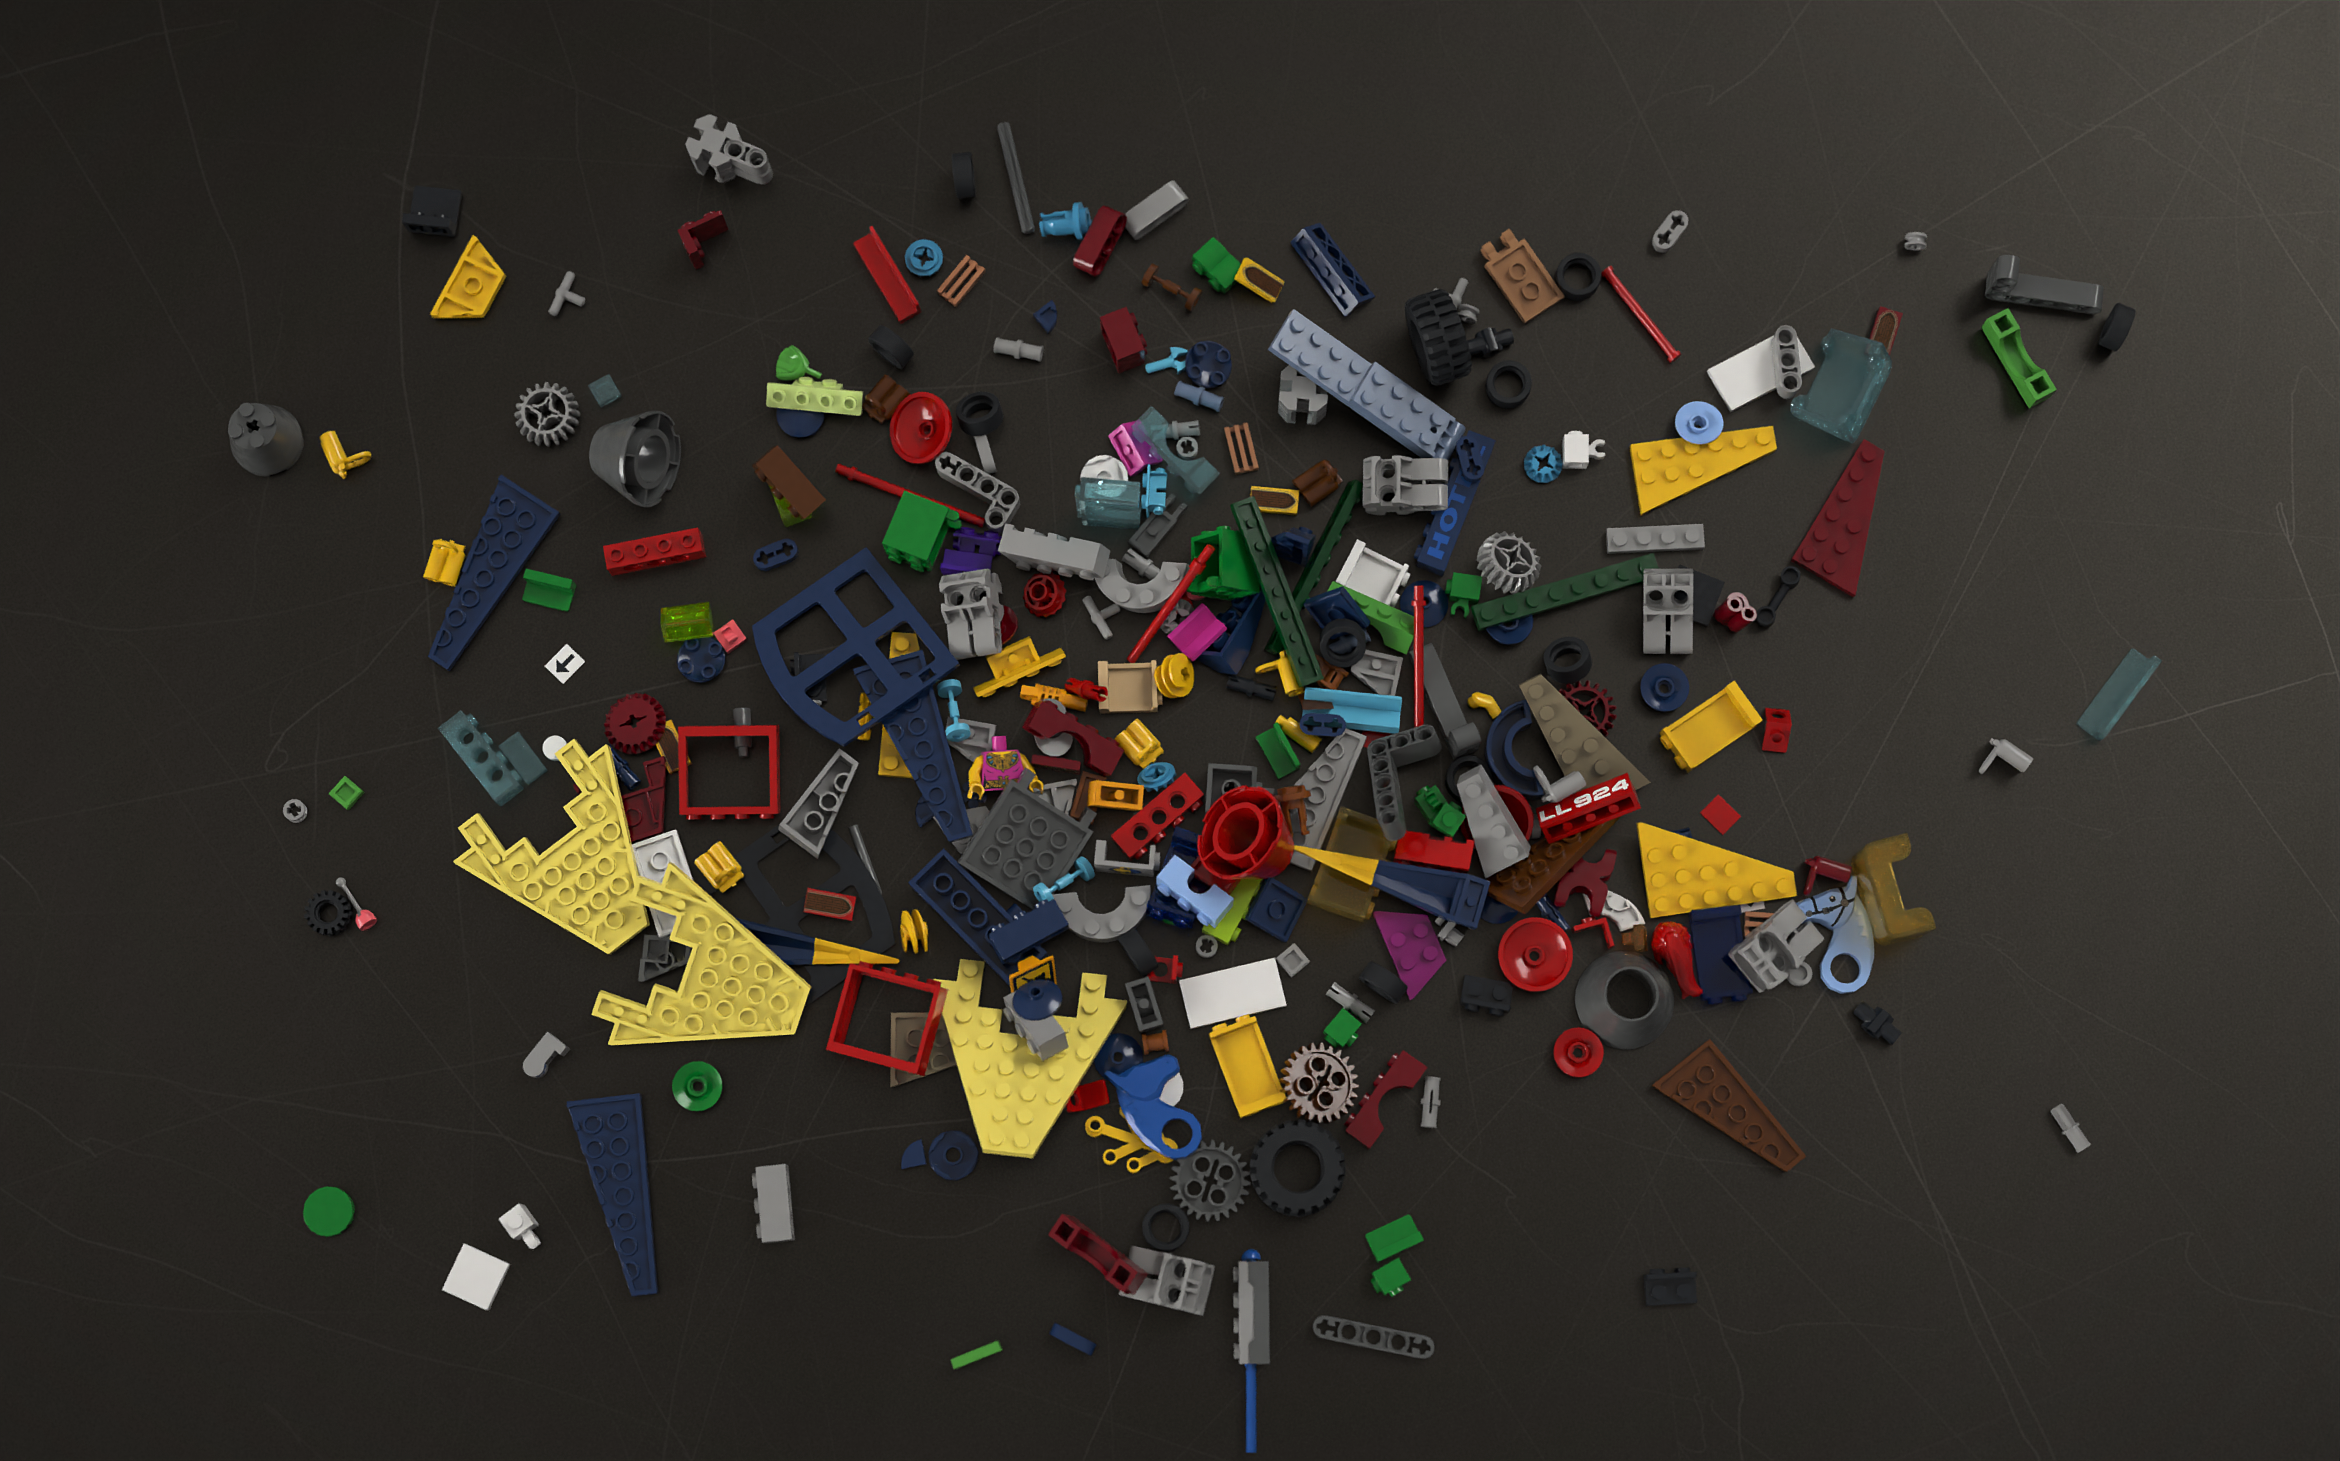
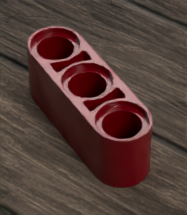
(1100, 240)

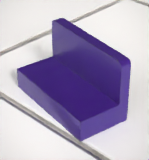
(961, 561)

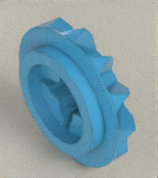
(917, 250)
(1546, 474)
(1148, 776)

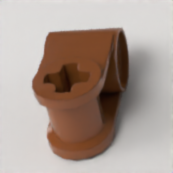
(1328, 672)

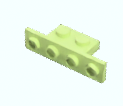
(815, 396)

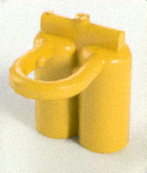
(337, 457)
(445, 562)
(1287, 675)
(1139, 744)
(719, 867)

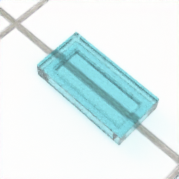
(523, 758)

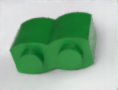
(1217, 265)

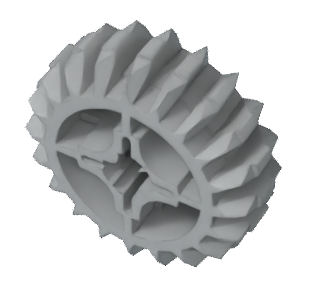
(550, 395)
(1508, 562)

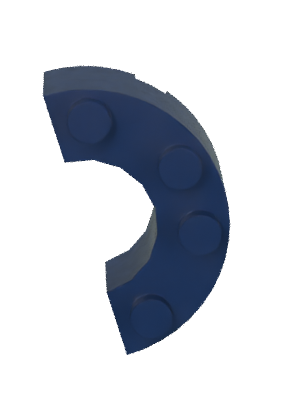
(1499, 754)

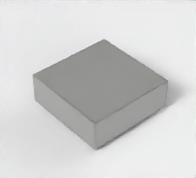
(1292, 960)

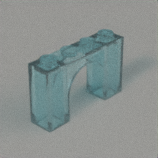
(1109, 503)

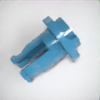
(1066, 222)

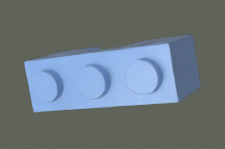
(1209, 906)

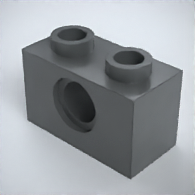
(1144, 1005)

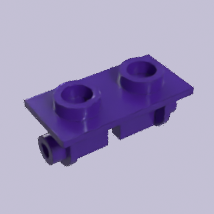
(969, 538)

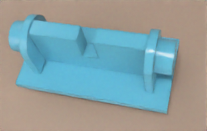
(1154, 500)

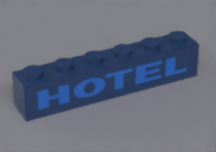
(1447, 523)

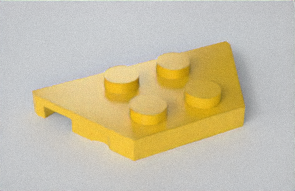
(471, 285)

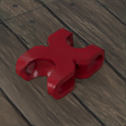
(1589, 880)

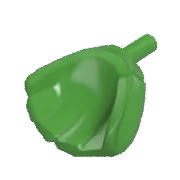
(793, 364)

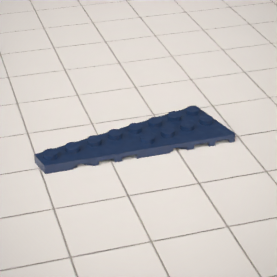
(504, 544)
(923, 745)
(617, 1160)

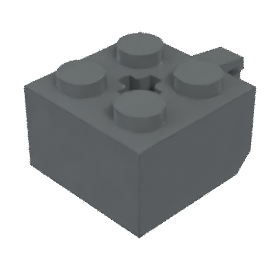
(1224, 776)

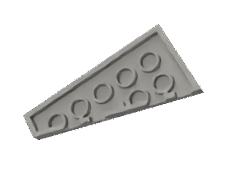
(1327, 782)

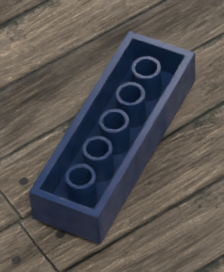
(967, 910)

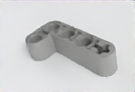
(975, 487)

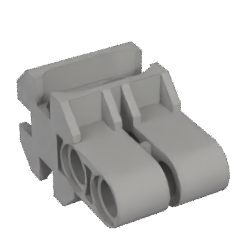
(727, 153)
(1300, 395)
(1415, 485)
(1655, 611)
(975, 623)
(1776, 947)
(1169, 1268)

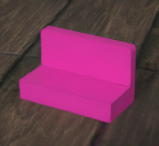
(1131, 452)
(1197, 632)

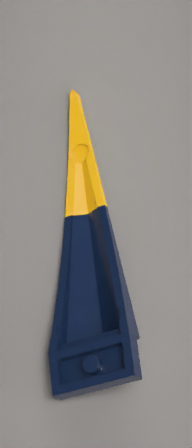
(1440, 892)
(803, 949)

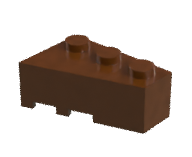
(788, 483)

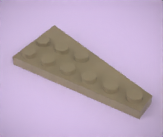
(906, 1039)

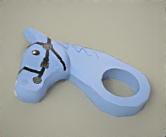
(1851, 932)

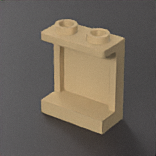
(1129, 687)

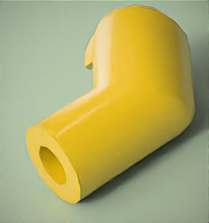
(1486, 701)

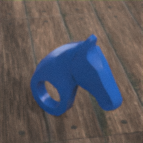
(1144, 1111)

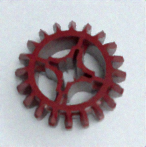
(1597, 697)

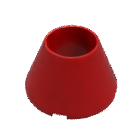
(1245, 836)

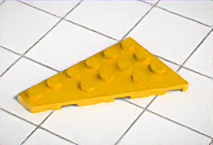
(1696, 875)

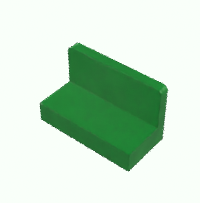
(548, 590)
(1278, 752)
(1393, 1237)

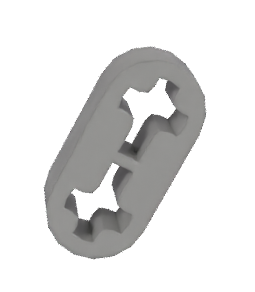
(1674, 234)
(985, 454)

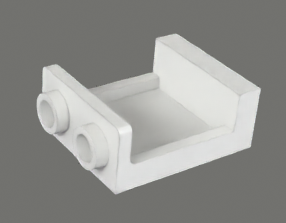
(1373, 574)

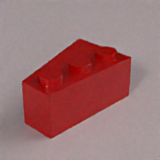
(1434, 852)

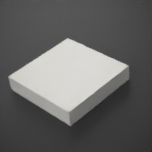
(476, 1277)

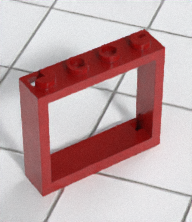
(740, 812)
(846, 1007)

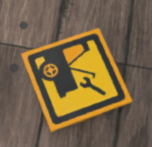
(1033, 969)

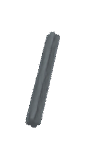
(1015, 178)

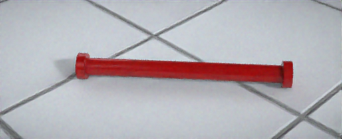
(1640, 314)

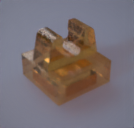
(1637, 938)

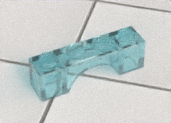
(1152, 429)

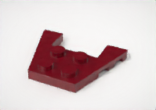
(646, 806)

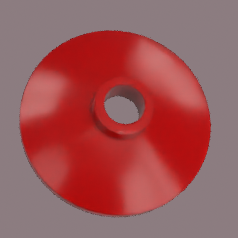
(1578, 1039)

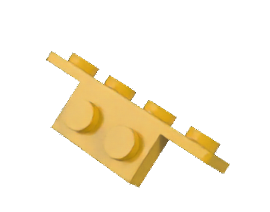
(1016, 662)

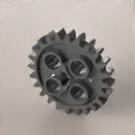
(1232, 1188)

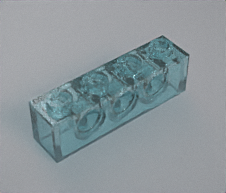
(455, 731)

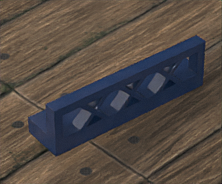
(1329, 269)

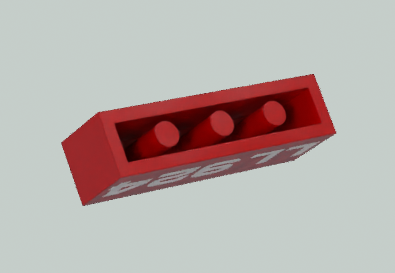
(1588, 808)

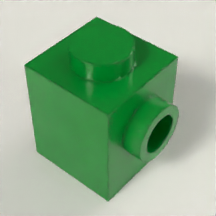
(1447, 818)
(1342, 1030)
(1390, 1278)

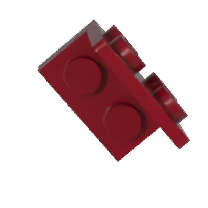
(696, 232)

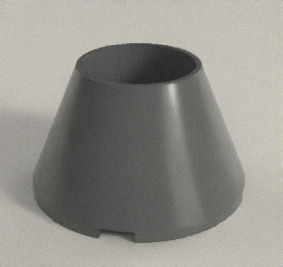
(638, 456)
(1603, 1021)

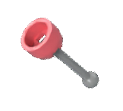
(364, 918)

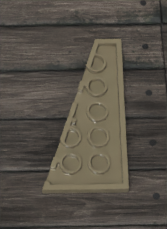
(1574, 739)

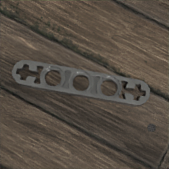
(1384, 1343)

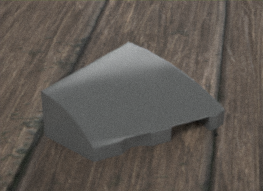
(661, 956)

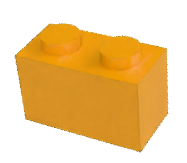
(1115, 795)

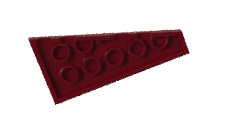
(1840, 531)

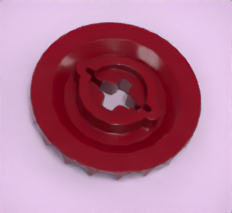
(648, 729)

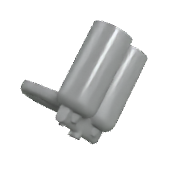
(2008, 753)
(1562, 788)

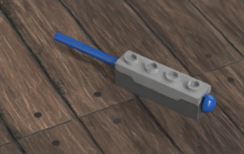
(1252, 1328)

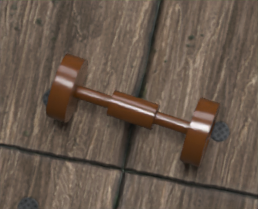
(1151, 275)

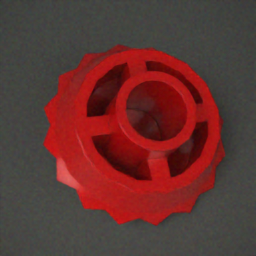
(1050, 591)

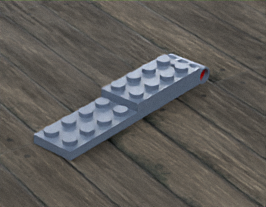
(1367, 388)

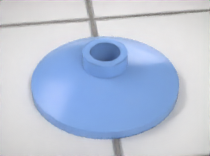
(1699, 414)

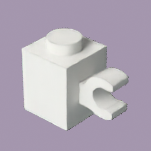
(1577, 450)
(520, 1224)

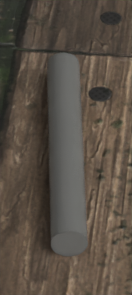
(862, 851)

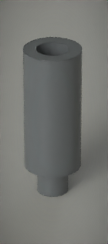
(742, 716)

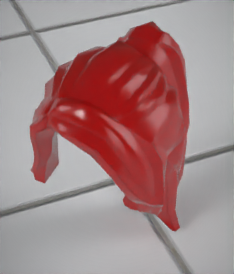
(1673, 944)

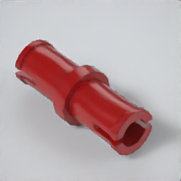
(1086, 689)

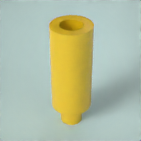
(1292, 729)

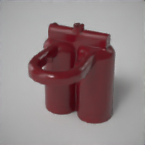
(1735, 612)
(1827, 868)

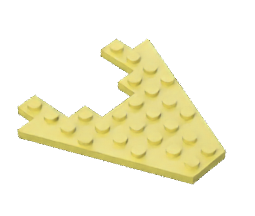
(585, 875)
(729, 983)
(1008, 1087)

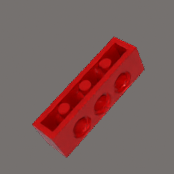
(654, 551)
(1181, 788)

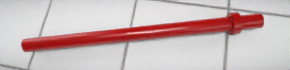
(853, 474)
(1418, 604)

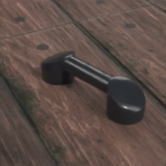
(1789, 579)

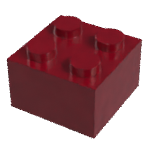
(1122, 339)

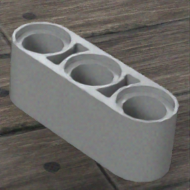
(1155, 209)
(1790, 351)

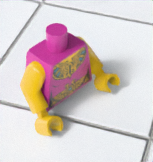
(996, 767)

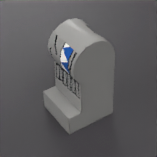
(542, 1055)

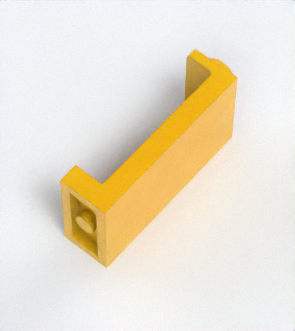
(1710, 727)
(1246, 1066)

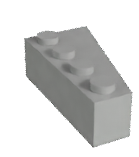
(1054, 553)
(817, 808)
(1491, 823)

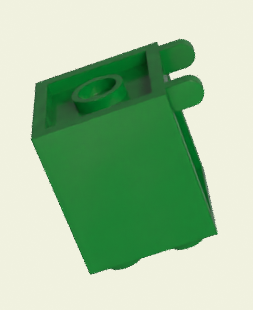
(918, 531)
(1229, 568)

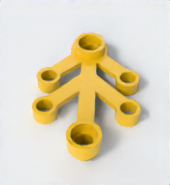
(1133, 1145)

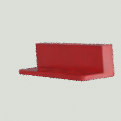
(887, 276)

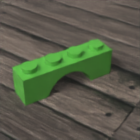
(2006, 340)
(1393, 624)

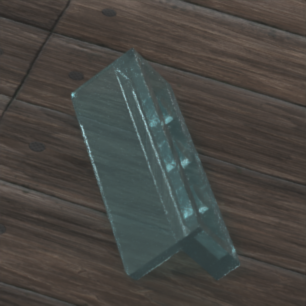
(2117, 694)

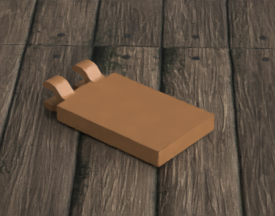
(1521, 277)

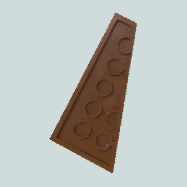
(1721, 1097)

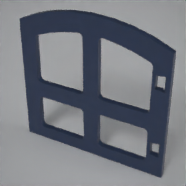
(859, 642)

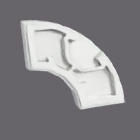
(1619, 909)

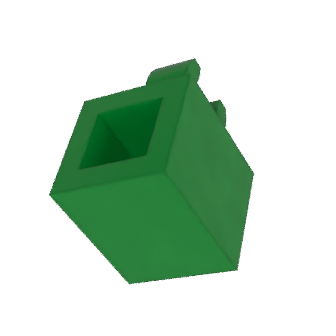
(1463, 590)
(1428, 801)

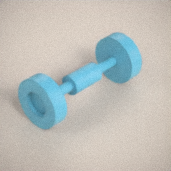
(956, 731)
(1082, 868)

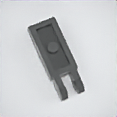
(1156, 528)

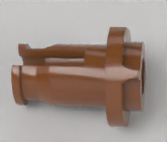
(1291, 798)

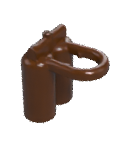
(884, 399)
(1317, 482)

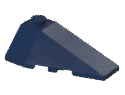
(1294, 545)
(1233, 646)

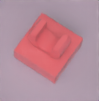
(730, 636)

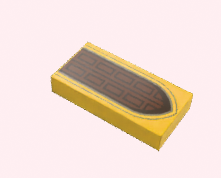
(1259, 280)
(1276, 500)
(668, 747)

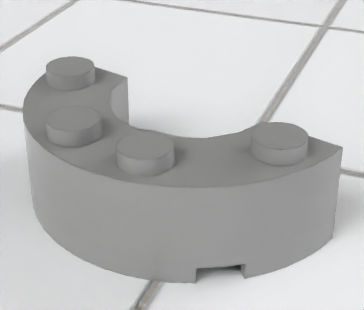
(1141, 597)
(1106, 926)

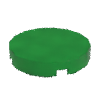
(328, 1211)

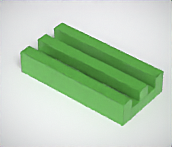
(976, 1355)

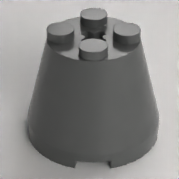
(265, 438)

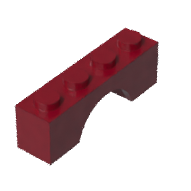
(1099, 753)
(1366, 1125)
(1087, 1244)

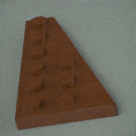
(1532, 877)

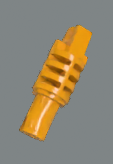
(1042, 692)

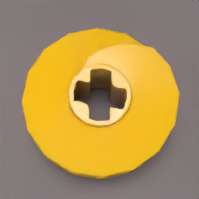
(1175, 676)
(913, 929)

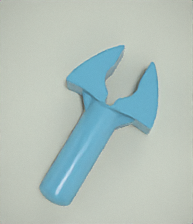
(1169, 362)

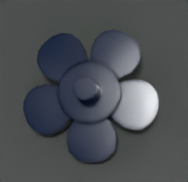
(973, 803)

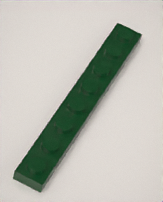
(1320, 555)
(1276, 591)
(1562, 592)

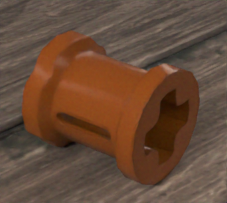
(1155, 1042)

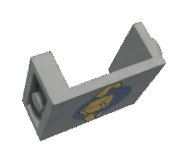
(1102, 865)

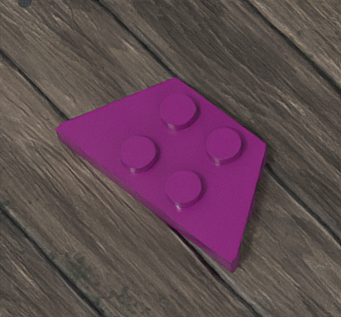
(1411, 947)

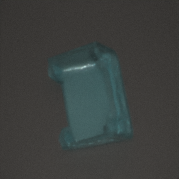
(1844, 385)

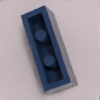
(1028, 930)

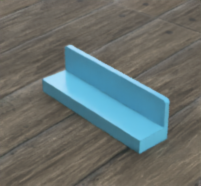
(1358, 709)

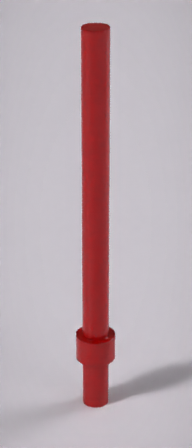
(1196, 567)

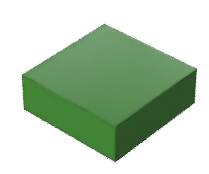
(346, 793)

